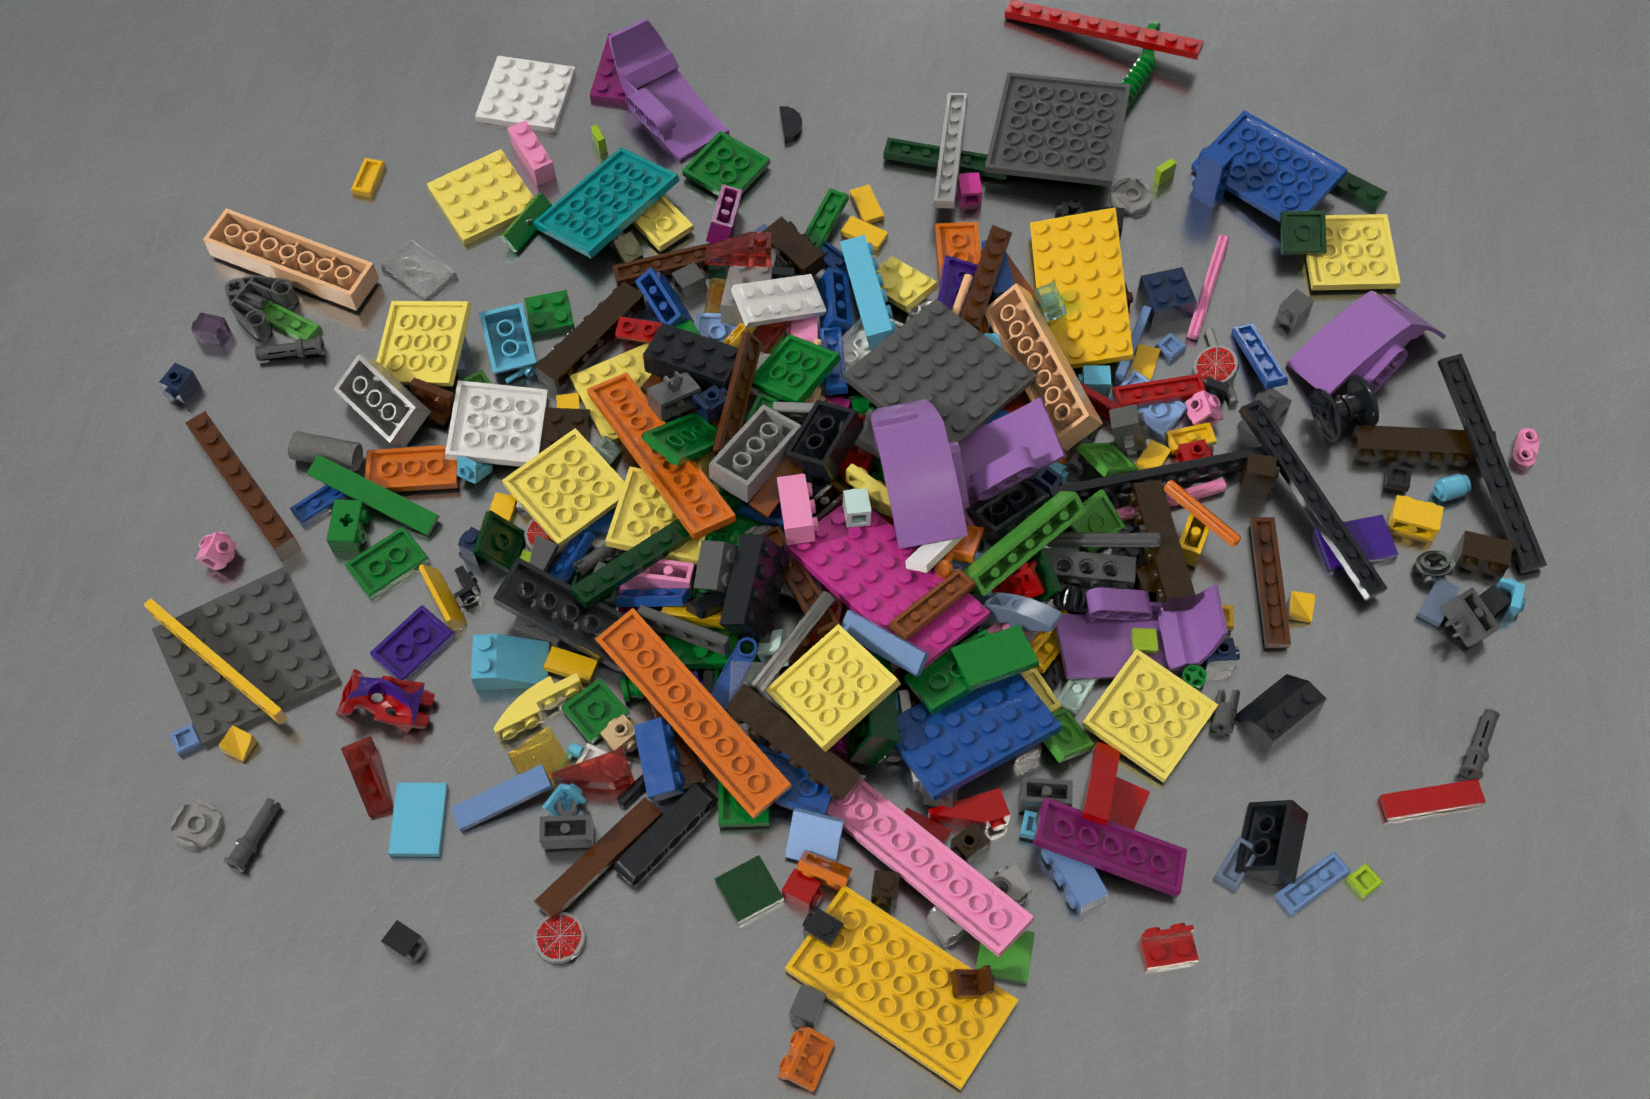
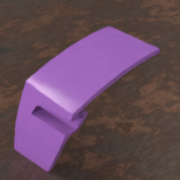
(659, 91)
(1360, 341)
(1009, 450)
(921, 473)
(1101, 642)

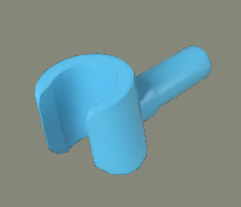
(529, 371)
(574, 750)

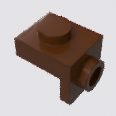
(972, 982)

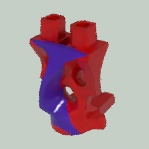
(397, 694)

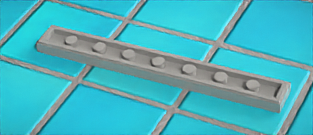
(950, 151)

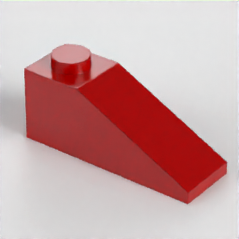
(985, 809)

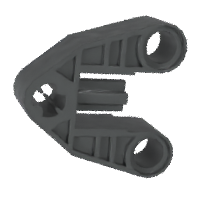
(251, 294)

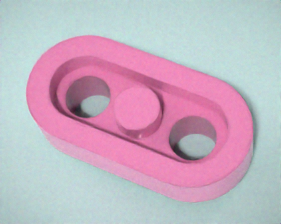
(1525, 447)

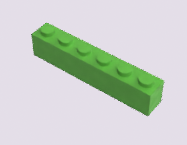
(1024, 541)

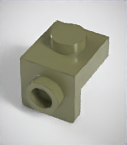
(627, 247)

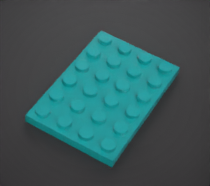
(606, 202)

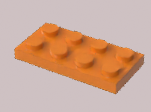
(411, 468)

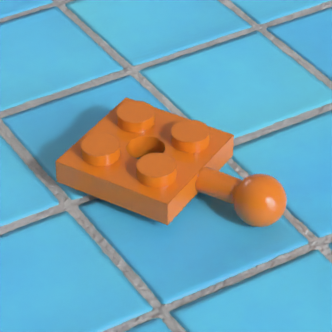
(963, 551)

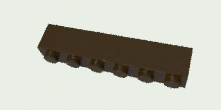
(589, 337)
(1412, 445)
(1166, 561)
(788, 737)

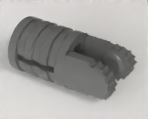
(1225, 712)

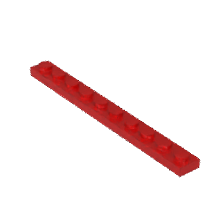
(1104, 29)

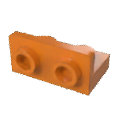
(824, 870)
(806, 1058)

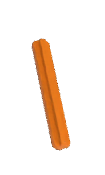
(1202, 513)

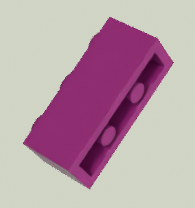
(724, 214)

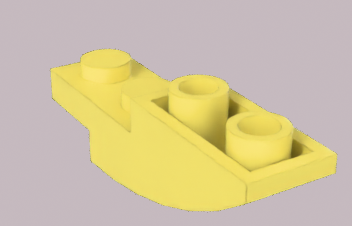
(876, 489)
(527, 708)

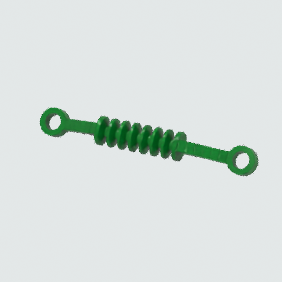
(1141, 69)

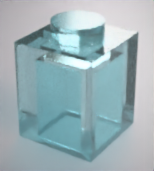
(1050, 301)

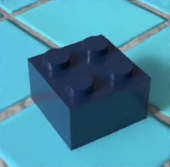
(1167, 295)

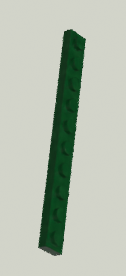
(639, 558)

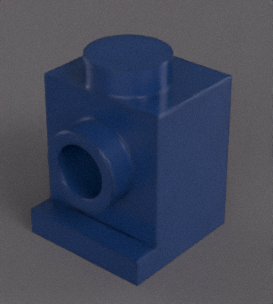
(710, 403)
(467, 544)

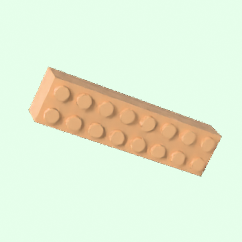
(291, 257)
(1032, 343)

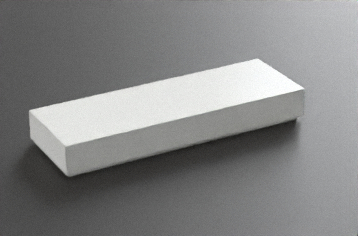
(930, 554)

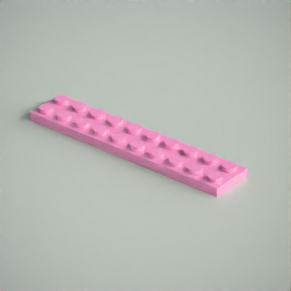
(932, 868)

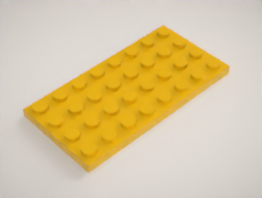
(1087, 268)
(901, 988)

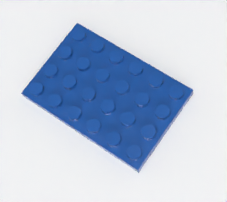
(1275, 169)
(973, 734)

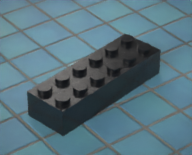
(554, 609)

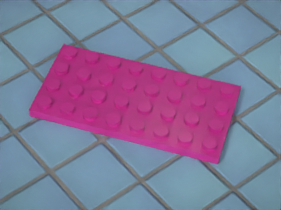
(872, 579)

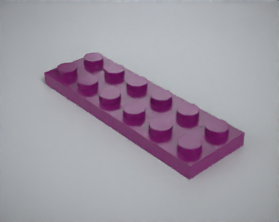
(1111, 847)

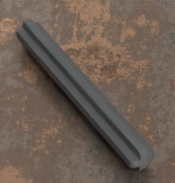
(1106, 540)
(792, 641)

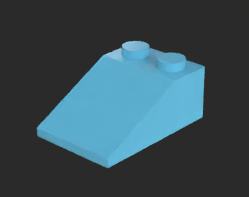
(508, 338)
(507, 662)

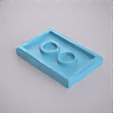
(418, 820)

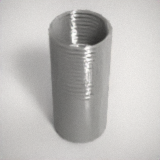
(307, 446)

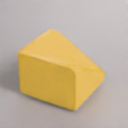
(1301, 606)
(238, 743)

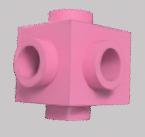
(1204, 408)
(216, 550)

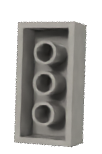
(739, 275)
(382, 400)
(753, 453)

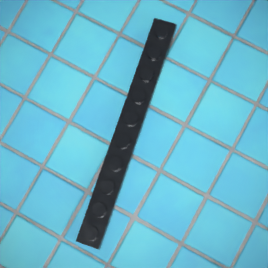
(1492, 463)
(1178, 472)
(1313, 500)

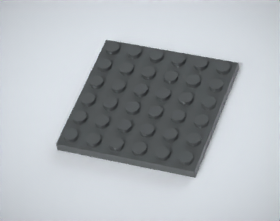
(1058, 129)
(946, 363)
(262, 636)

